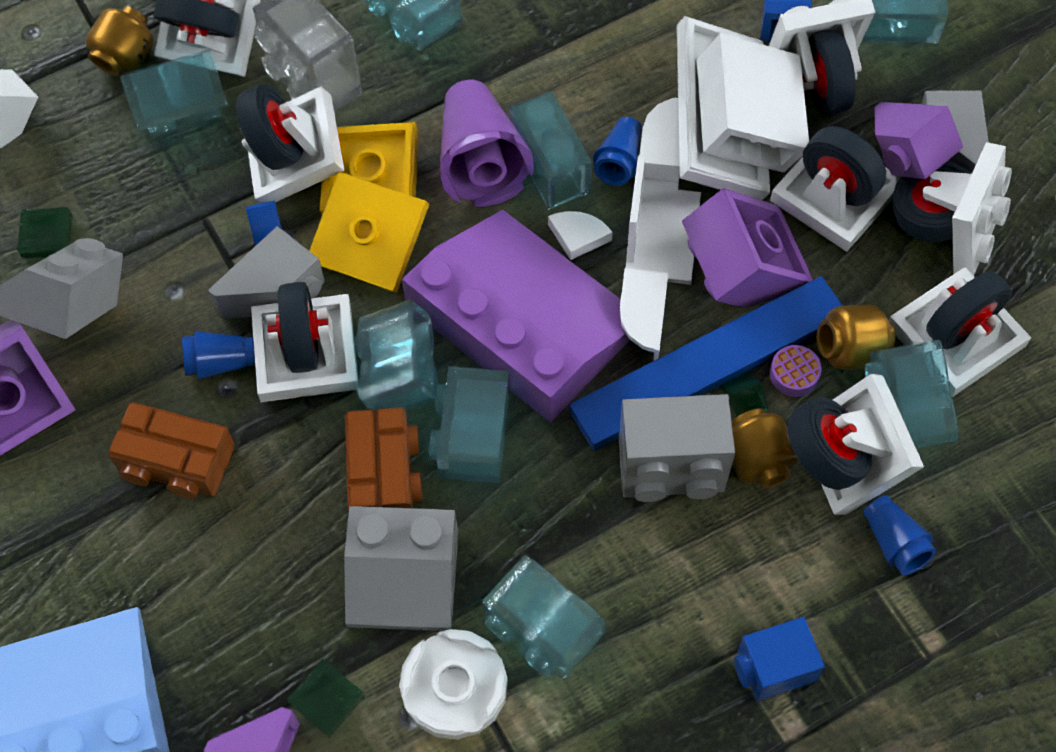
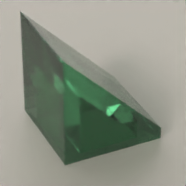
(745, 394)

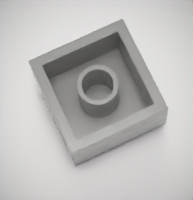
(675, 446)

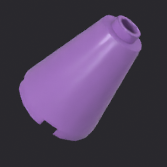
(481, 148)

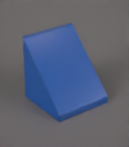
(263, 219)

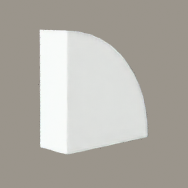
(579, 232)

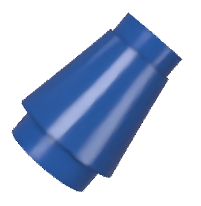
(618, 154)
(216, 353)
(899, 536)

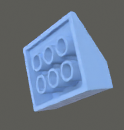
(81, 690)

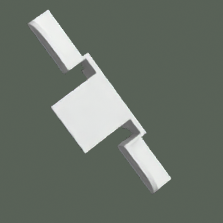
(656, 232)

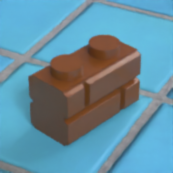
(171, 451)
(380, 459)

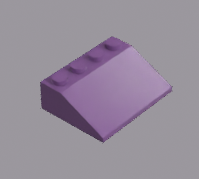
(519, 310)

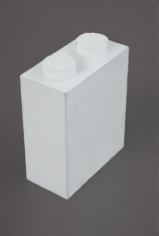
(752, 103)

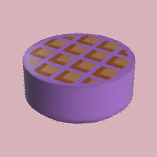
(795, 371)

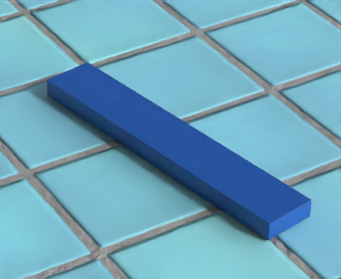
(709, 359)

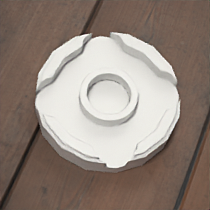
(453, 684)

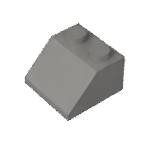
(64, 289)
(400, 568)

